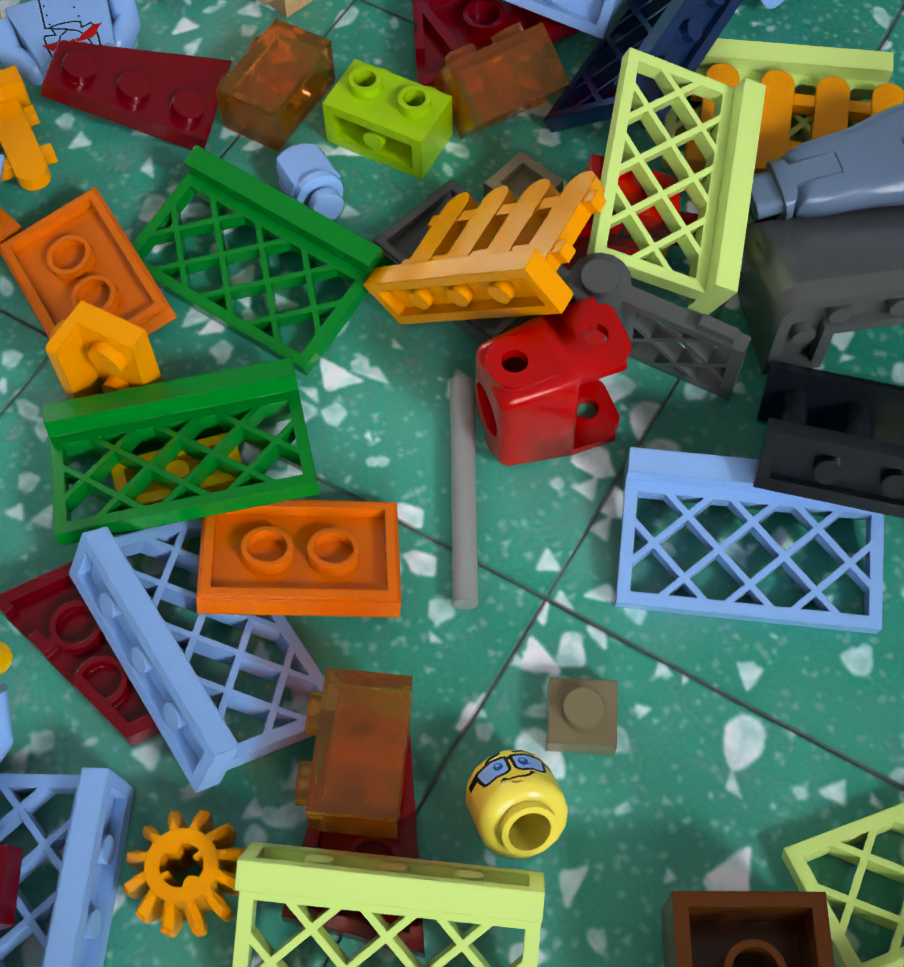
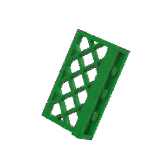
(290, 226)
(175, 415)

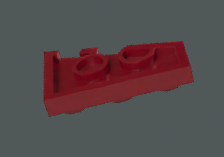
(139, 89)

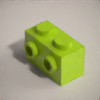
(388, 118)

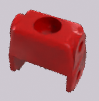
(540, 375)

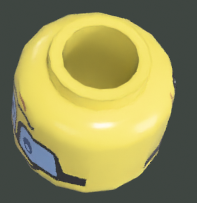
(516, 804)

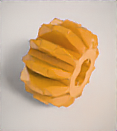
(176, 851)

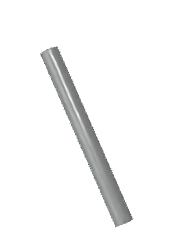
(463, 494)

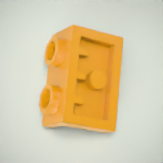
(100, 353)

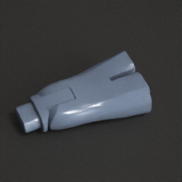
(837, 171)

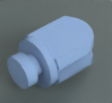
(311, 179)

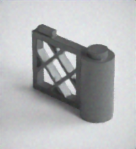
(638, 311)

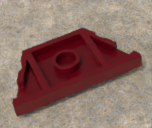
(451, 24)

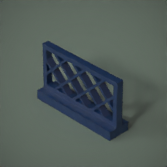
(662, 28)

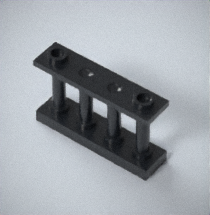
(832, 439)

